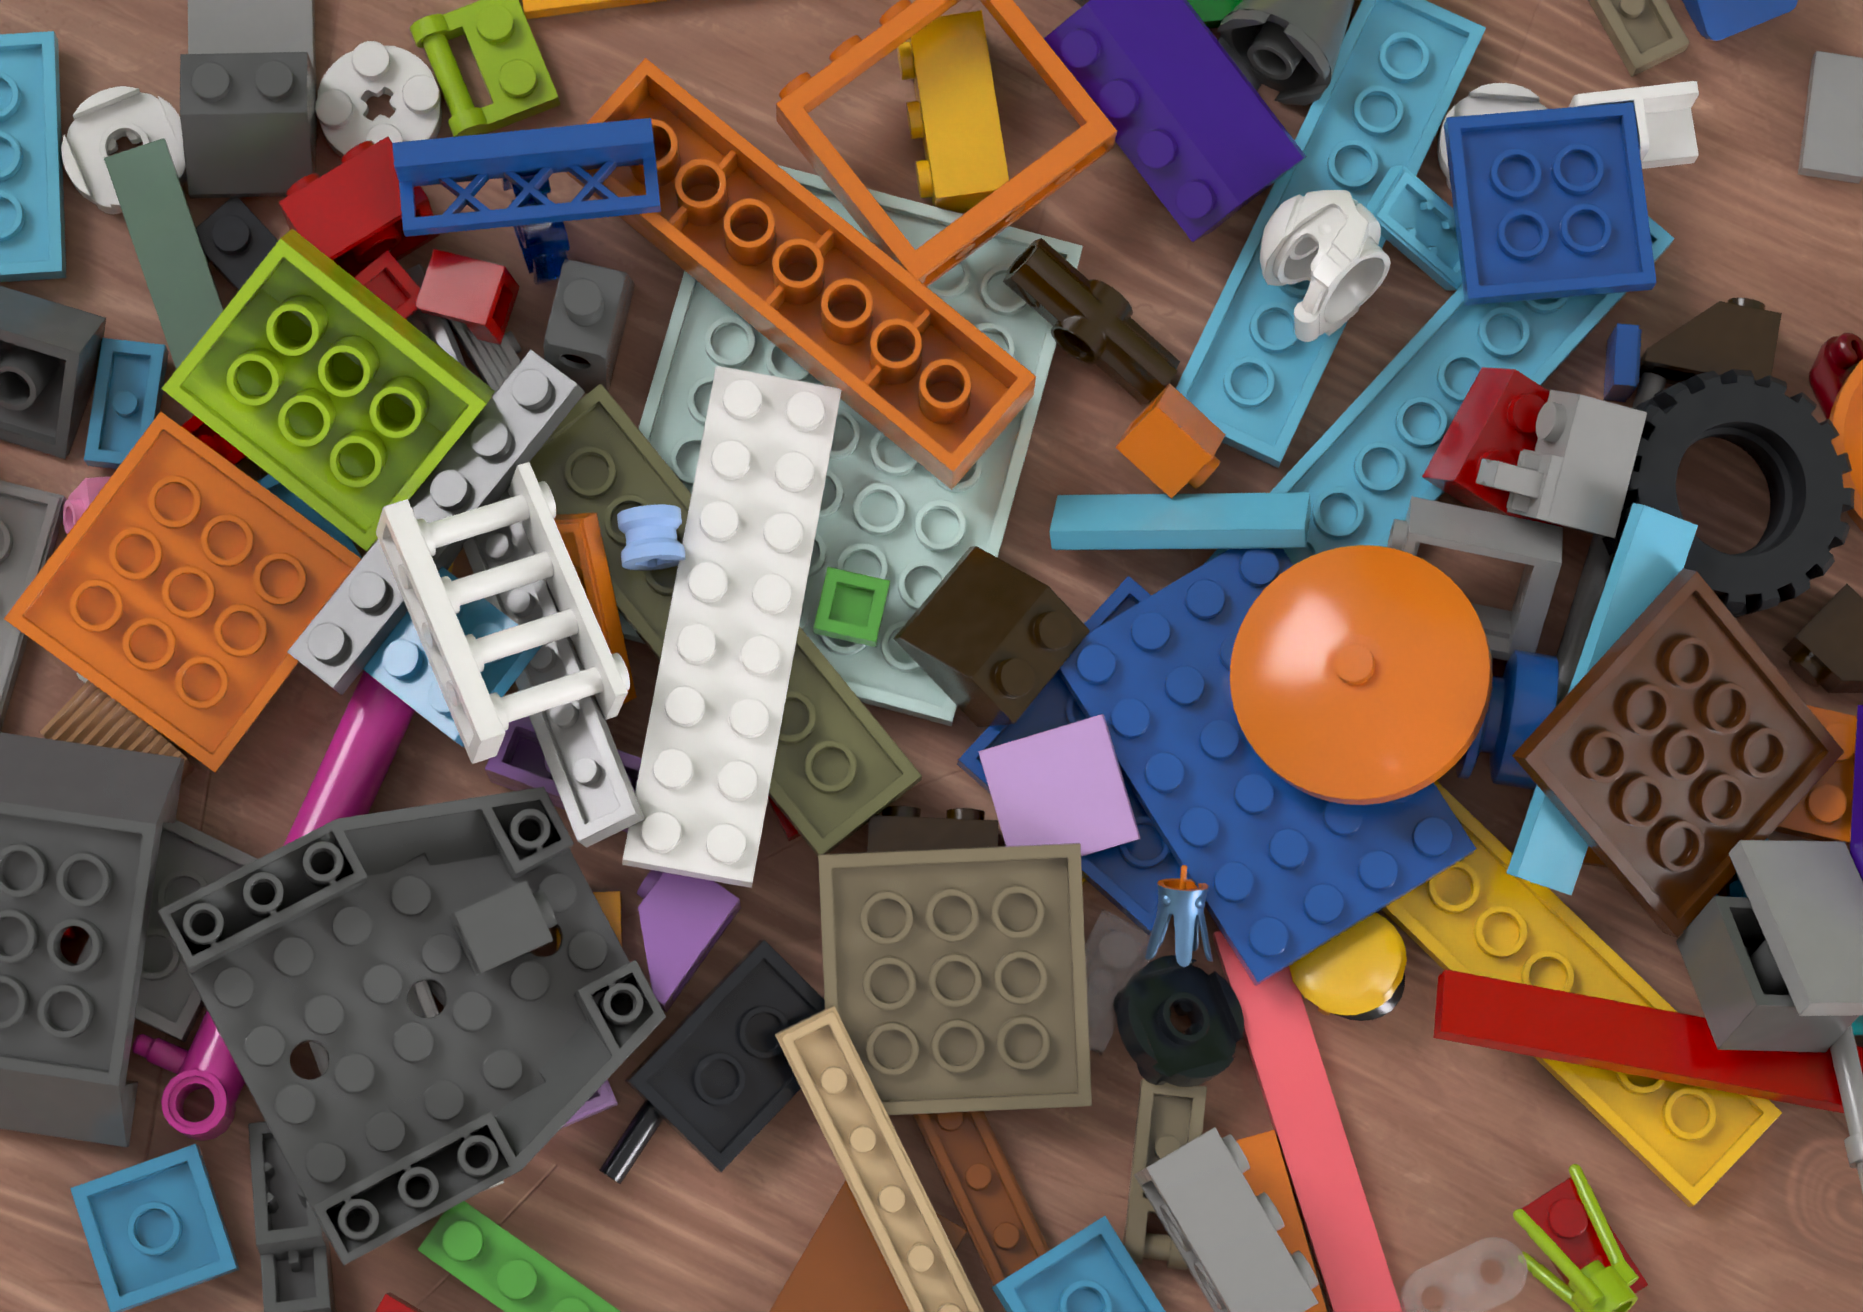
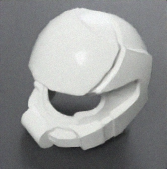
(1334, 247)

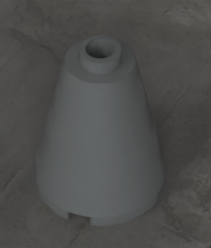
(1287, 44)

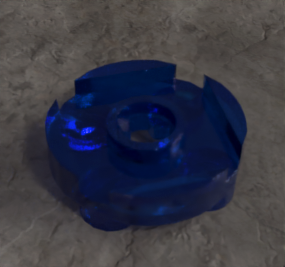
(541, 244)

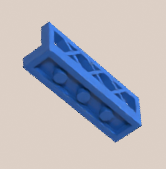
(526, 154)

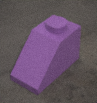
(680, 927)

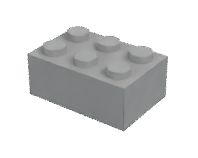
(1227, 1229)

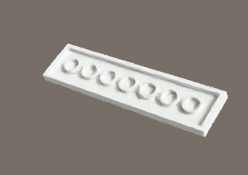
(732, 627)

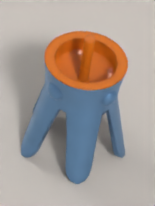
(1187, 904)

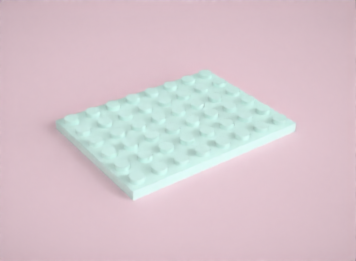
(878, 503)

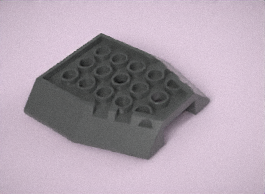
(83, 854)
(325, 953)

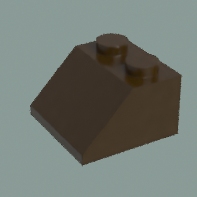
(991, 637)

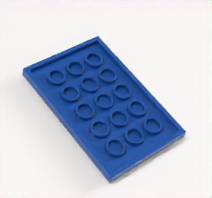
(1275, 859)

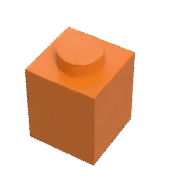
(1172, 443)

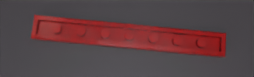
(1624, 1040)

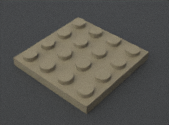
(961, 974)

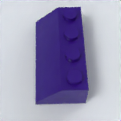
(1177, 106)

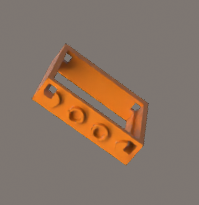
(998, 209)

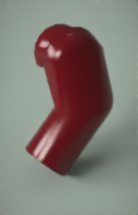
(1833, 366)

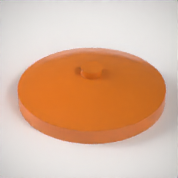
(1361, 675)

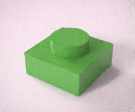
(851, 606)

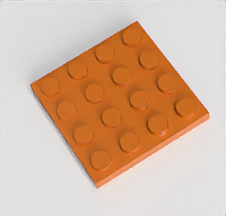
(184, 591)

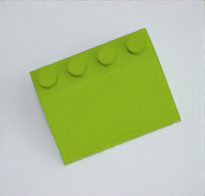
(328, 388)

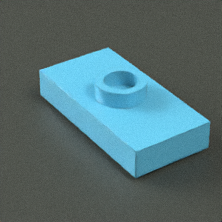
(1418, 225)

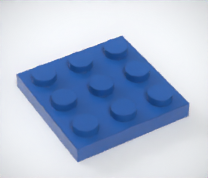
(1549, 203)

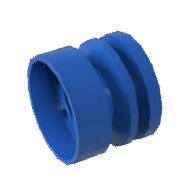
(1515, 709)

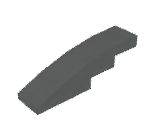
(287, 1234)

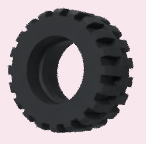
(1797, 466)

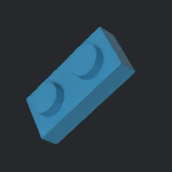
(124, 399)

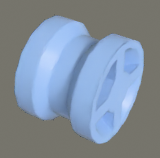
(651, 537)

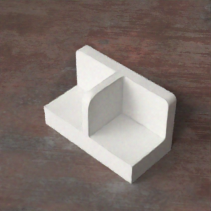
(1661, 117)

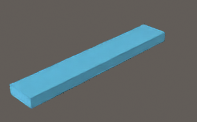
(1645, 562)

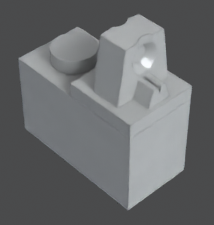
(1577, 466)

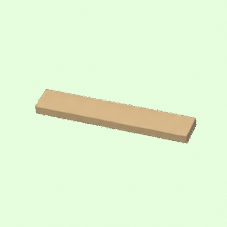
(876, 1165)

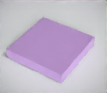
(1061, 788)

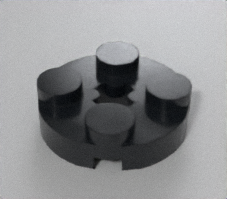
(1153, 1041)

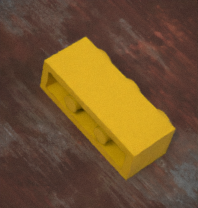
(954, 111)

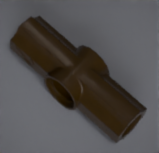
(1091, 321)

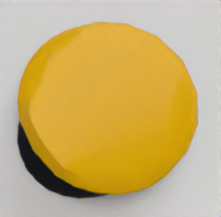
(1356, 972)

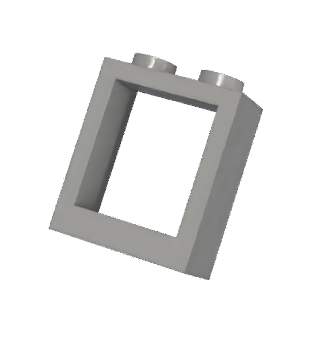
(1499, 537)

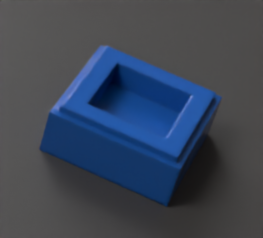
(1622, 362)

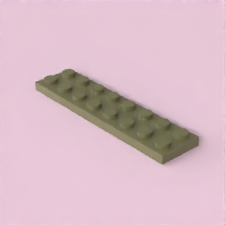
(831, 753)

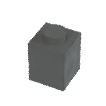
(504, 926)

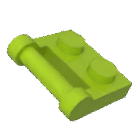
(504, 56)

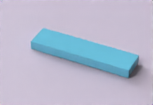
(1181, 522)

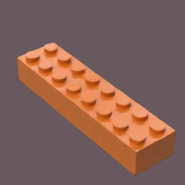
(815, 283)

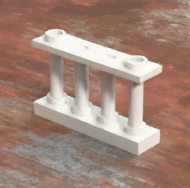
(460, 657)

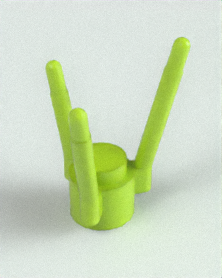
(1593, 1286)

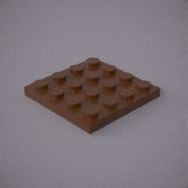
(1678, 752)

